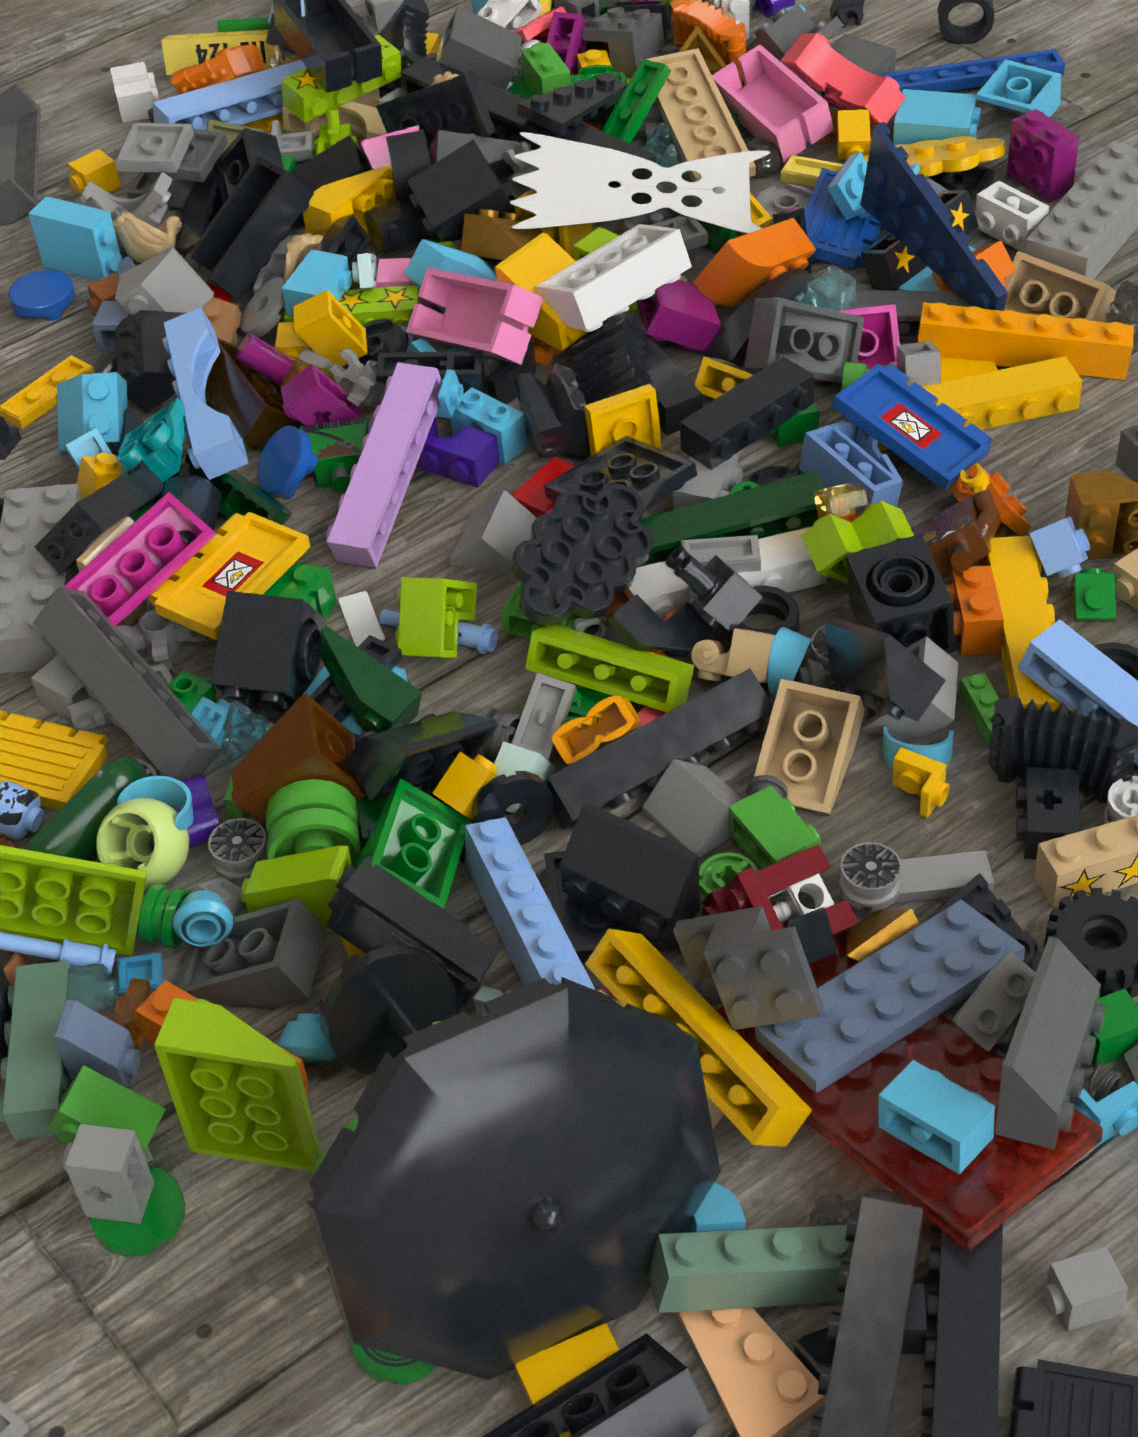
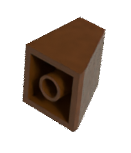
(297, 748)

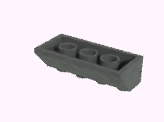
(1049, 1049)

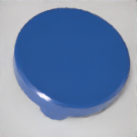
(42, 294)
(285, 462)

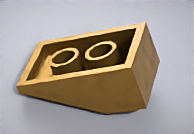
(493, 236)

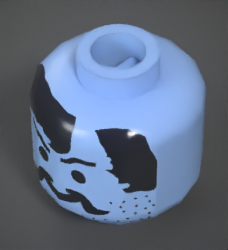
(19, 810)

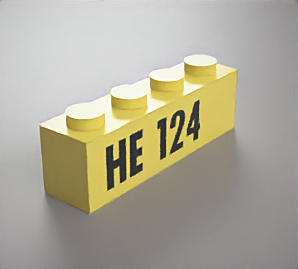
(193, 49)

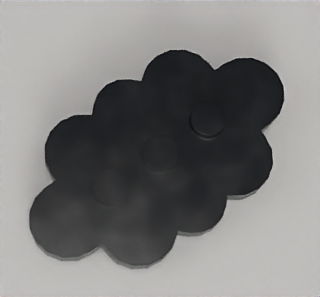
(581, 554)

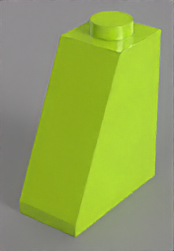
(299, 876)

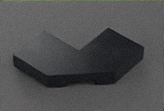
(647, 631)

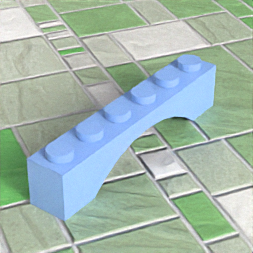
(212, 435)

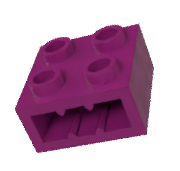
(1042, 155)
(680, 315)

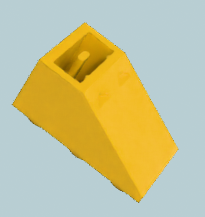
(348, 197)

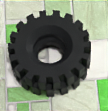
(1104, 917)

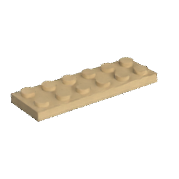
(697, 111)

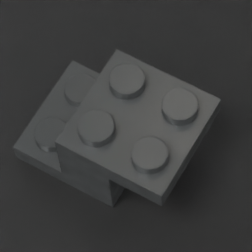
(787, 28)
(629, 37)
(194, 168)
(691, 230)
(749, 968)

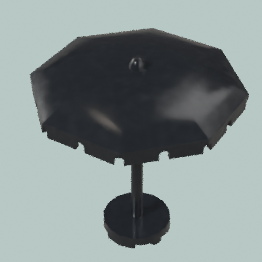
(501, 1161)

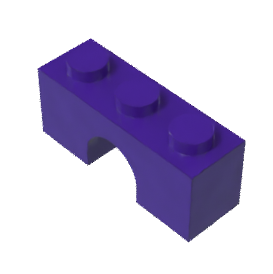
(464, 457)

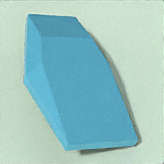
(445, 258)

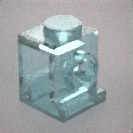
(832, 290)
(92, 987)

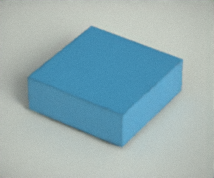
(143, 967)

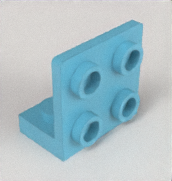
(849, 183)

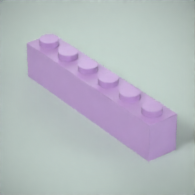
(385, 466)

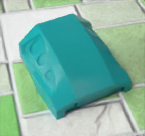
(156, 442)

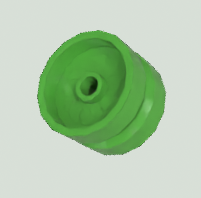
(311, 818)

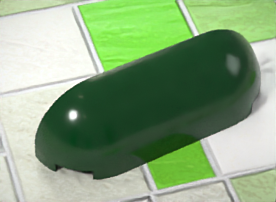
(243, 496)
(76, 824)

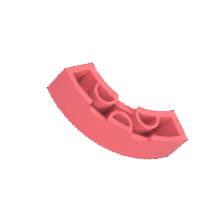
(842, 80)

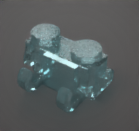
(664, 148)
(242, 730)

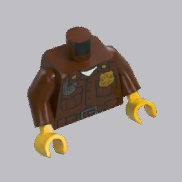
(964, 530)

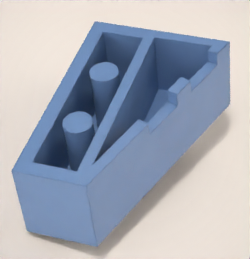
(851, 455)

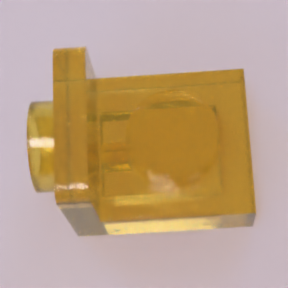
(840, 501)

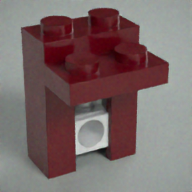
(786, 880)

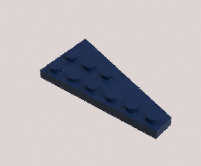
(921, 222)

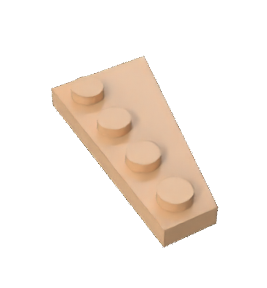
(752, 1371)

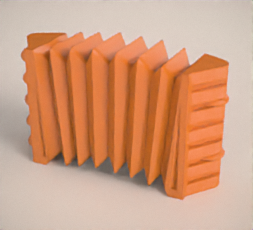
(721, 32)
(224, 67)

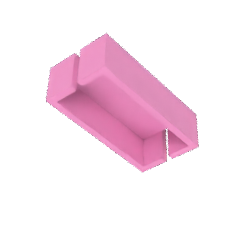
(774, 102)
(477, 315)

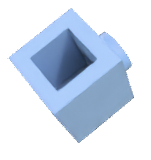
(1061, 547)

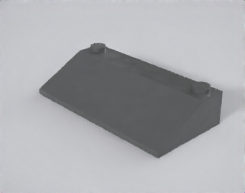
(18, 154)

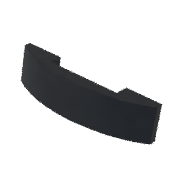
(733, 337)

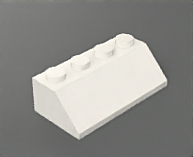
(615, 276)

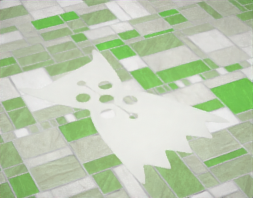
(576, 189)

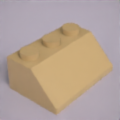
(1056, 291)

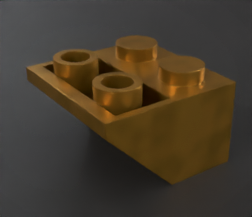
(1106, 511)

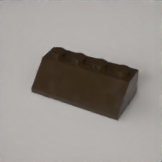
(247, 398)

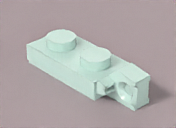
(365, 270)

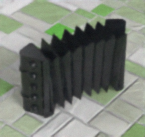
(407, 34)
(612, 359)
(1061, 741)

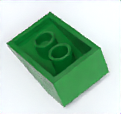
(417, 841)

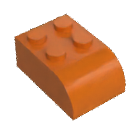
(753, 261)

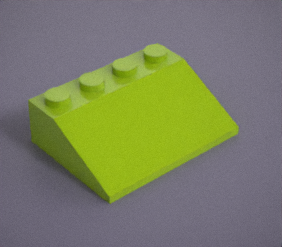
(69, 899)
(235, 1088)

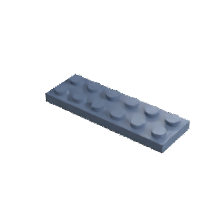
(890, 995)

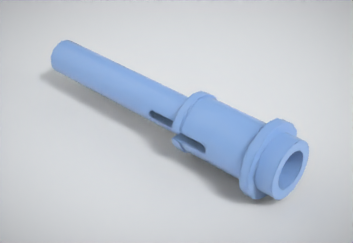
(474, 636)
(77, 953)

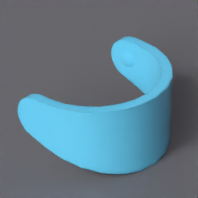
(785, 657)
(940, 751)
(165, 790)

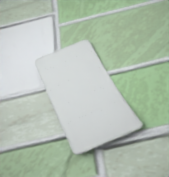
(360, 617)

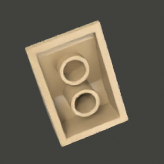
(811, 742)

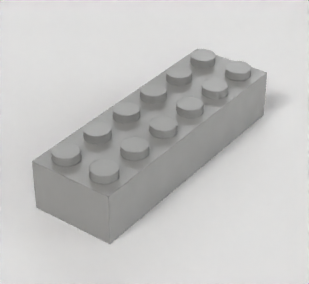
(1092, 216)
(25, 575)

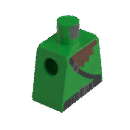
(337, 450)

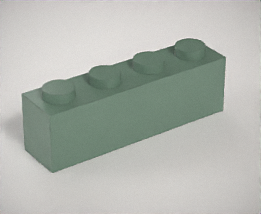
(34, 1067)
(748, 1268)

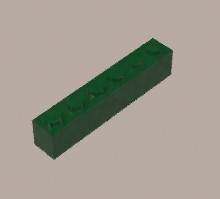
(755, 511)

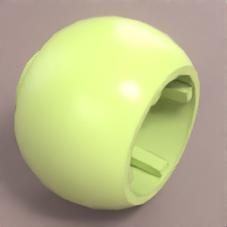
(127, 835)

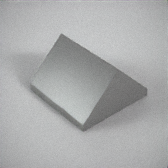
(493, 535)
(691, 806)

